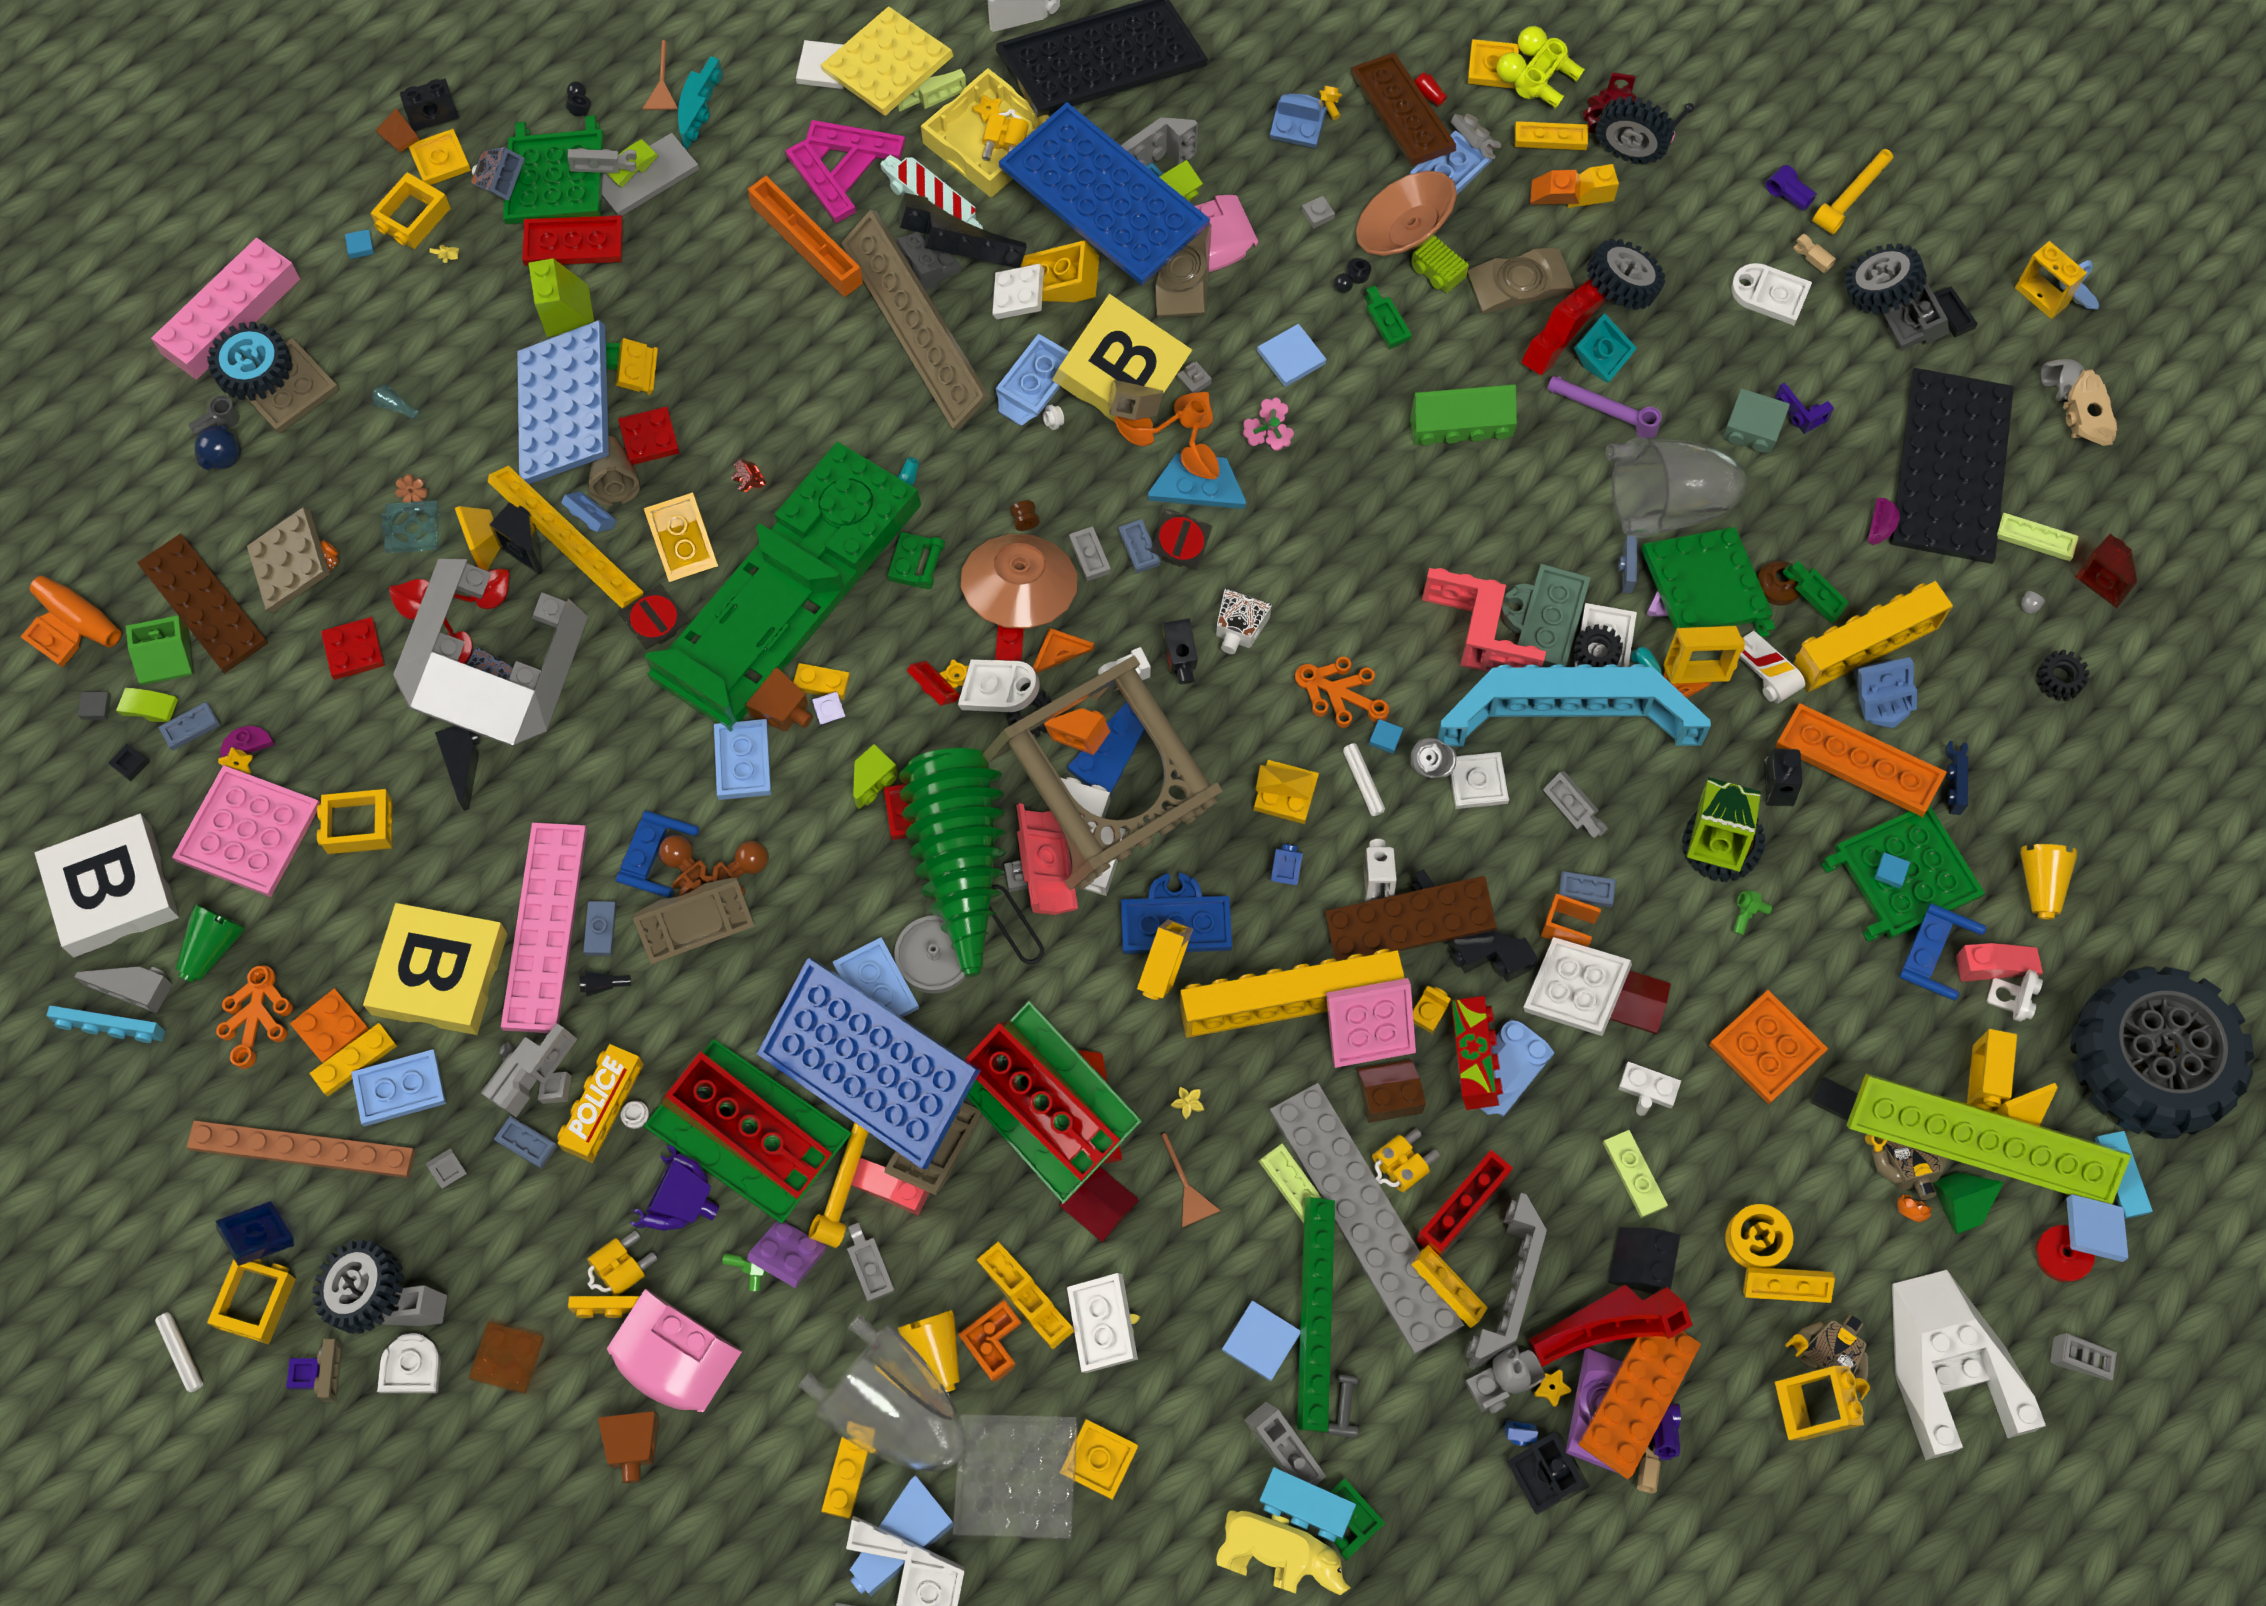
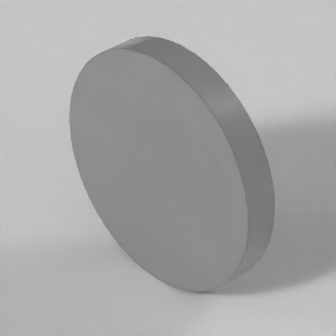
(926, 957)

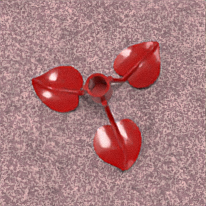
(409, 595)

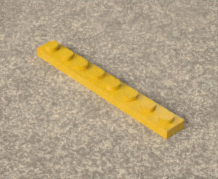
(566, 537)

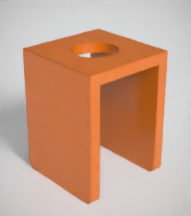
(1574, 909)

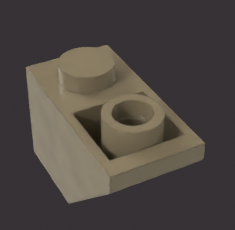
(1134, 400)

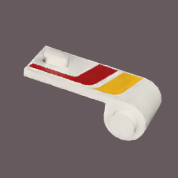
(1779, 676)

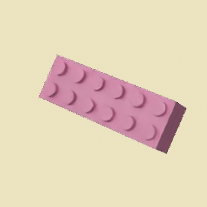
(234, 296)

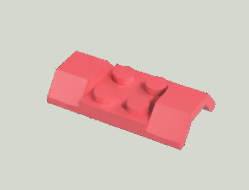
(1045, 862)

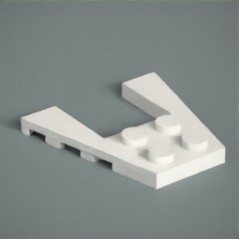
(926, 1575)

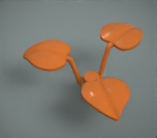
(1193, 412)

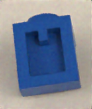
(1287, 864)

